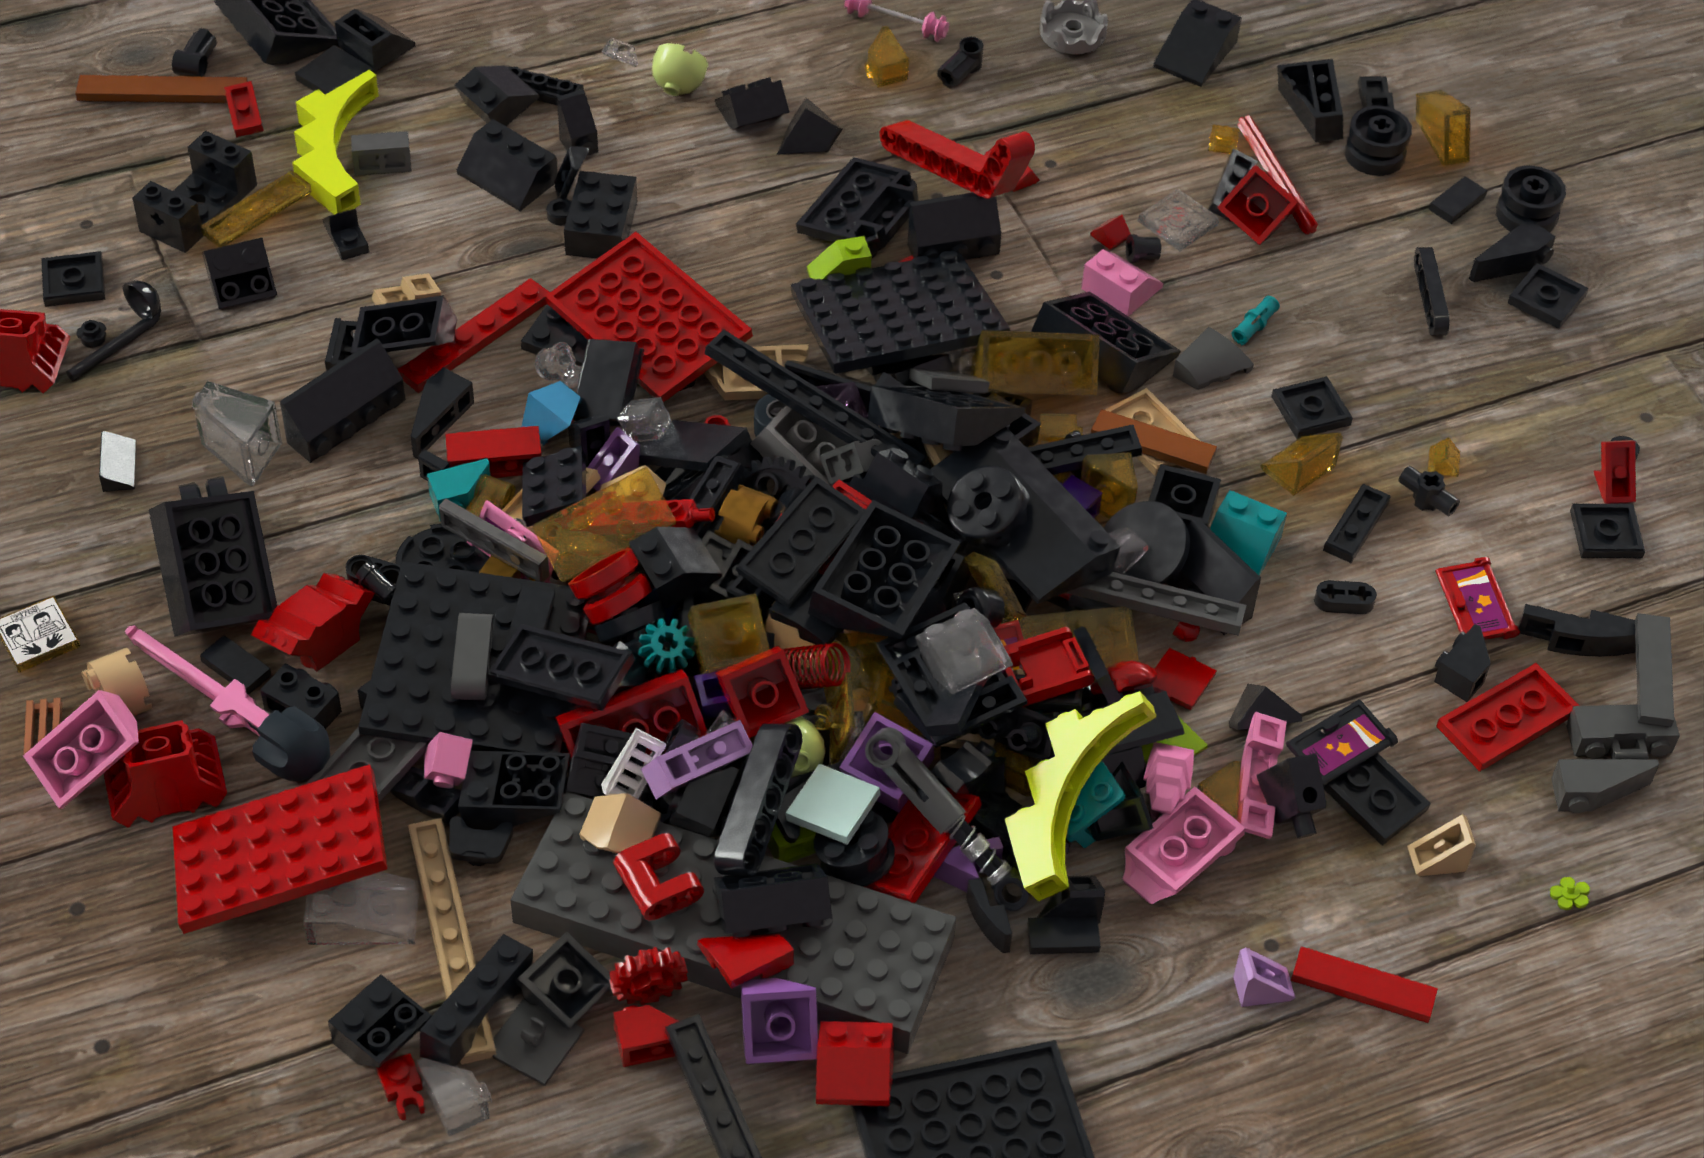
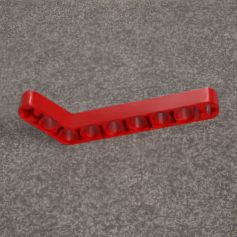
(959, 164)

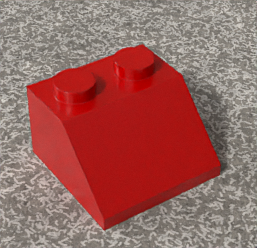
(1258, 205)
(762, 690)
(854, 1063)

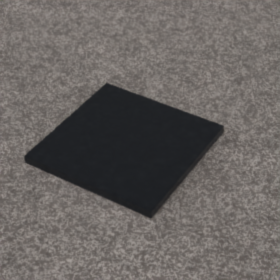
(979, 1108)

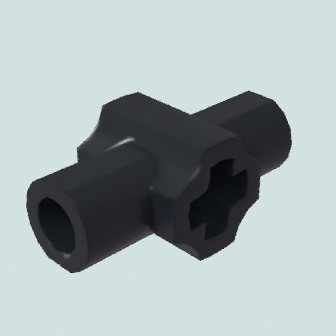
(1429, 490)

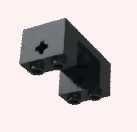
(219, 179)

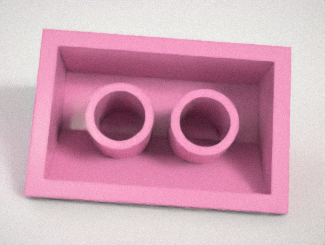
(83, 746)

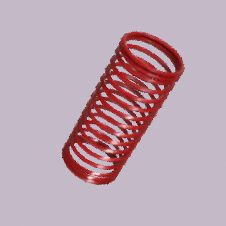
(826, 682)

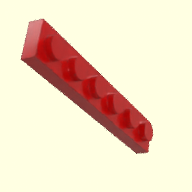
(475, 334)

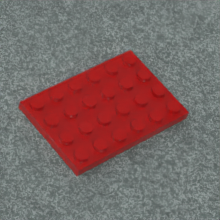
(647, 300)
(278, 849)

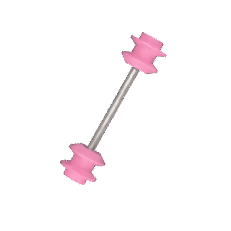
(930, 24)

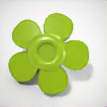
(1570, 894)

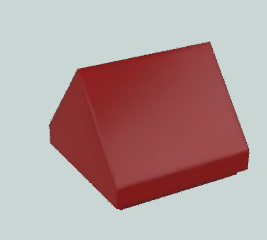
(1111, 232)

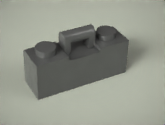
(1616, 731)

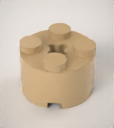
(119, 677)

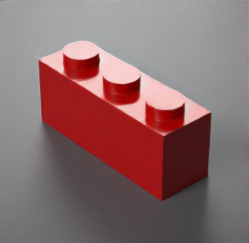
(504, 448)

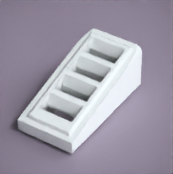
(616, 773)

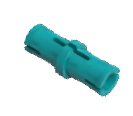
(1265, 310)

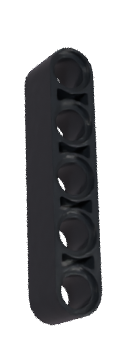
(758, 800)

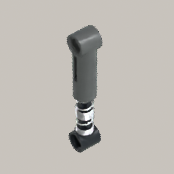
(943, 812)

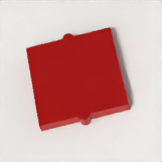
(1182, 678)

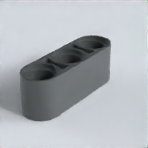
(472, 656)

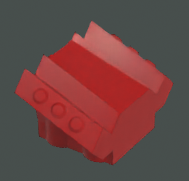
(30, 350)
(317, 621)
(165, 774)

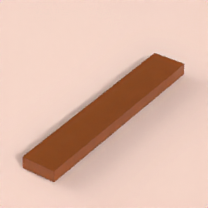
(154, 88)

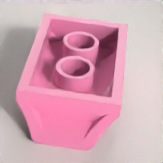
(1180, 847)

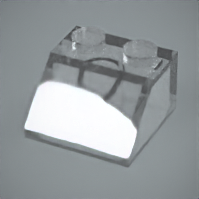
(962, 650)

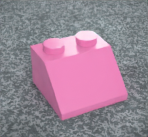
(1118, 282)

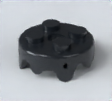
(992, 523)

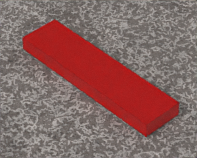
(1364, 984)

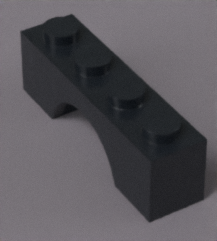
(454, 1025)

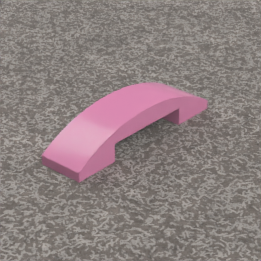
(1260, 753)

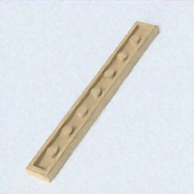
(447, 920)

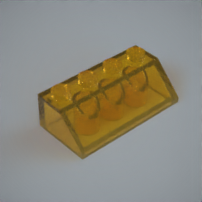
(1037, 362)

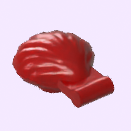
(1127, 676)

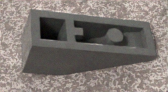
(1592, 783)

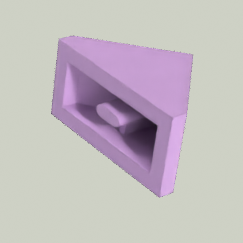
(1261, 980)

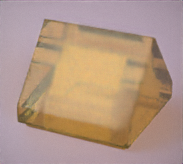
(1444, 458)

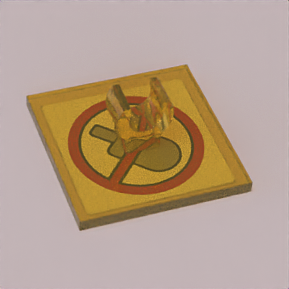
(839, 718)

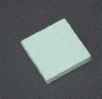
(833, 804)

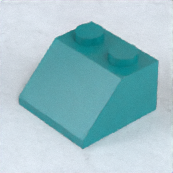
(1249, 528)

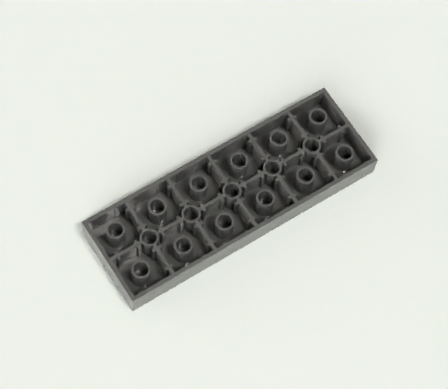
(866, 962)

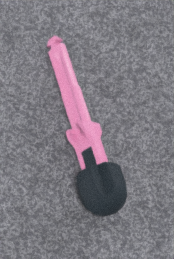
(288, 741)

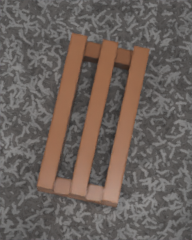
(43, 709)

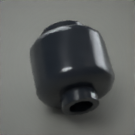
(986, 601)

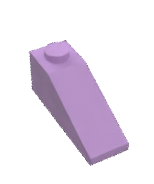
(696, 759)

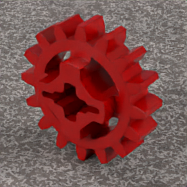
(648, 976)

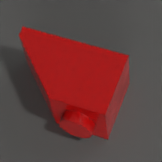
(642, 1034)

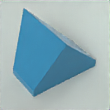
(550, 409)

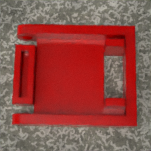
(1050, 663)

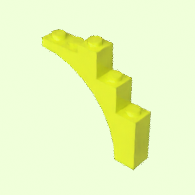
(317, 141)
(1055, 784)

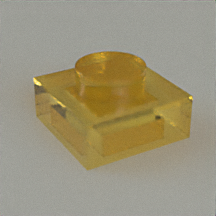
(1223, 139)

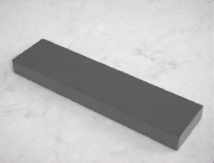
(1654, 670)

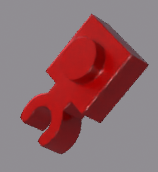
(401, 1082)

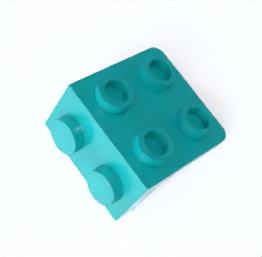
(1095, 799)

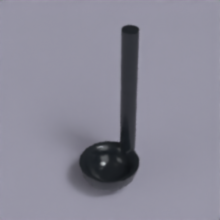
(146, 304)

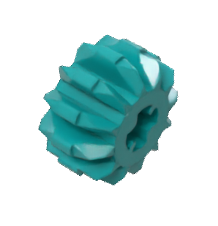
(654, 641)

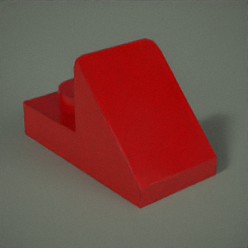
(1617, 472)

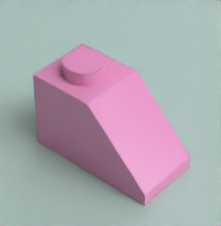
(447, 759)

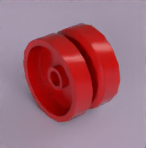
(611, 586)

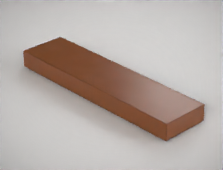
(1161, 442)

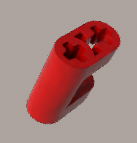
(652, 897)

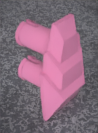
(1167, 777)

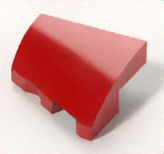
(747, 956)

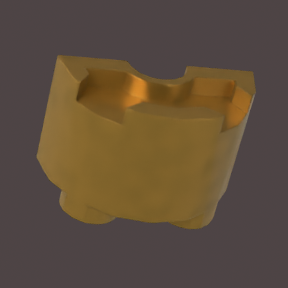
(744, 514)

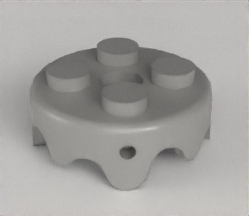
(1082, 16)

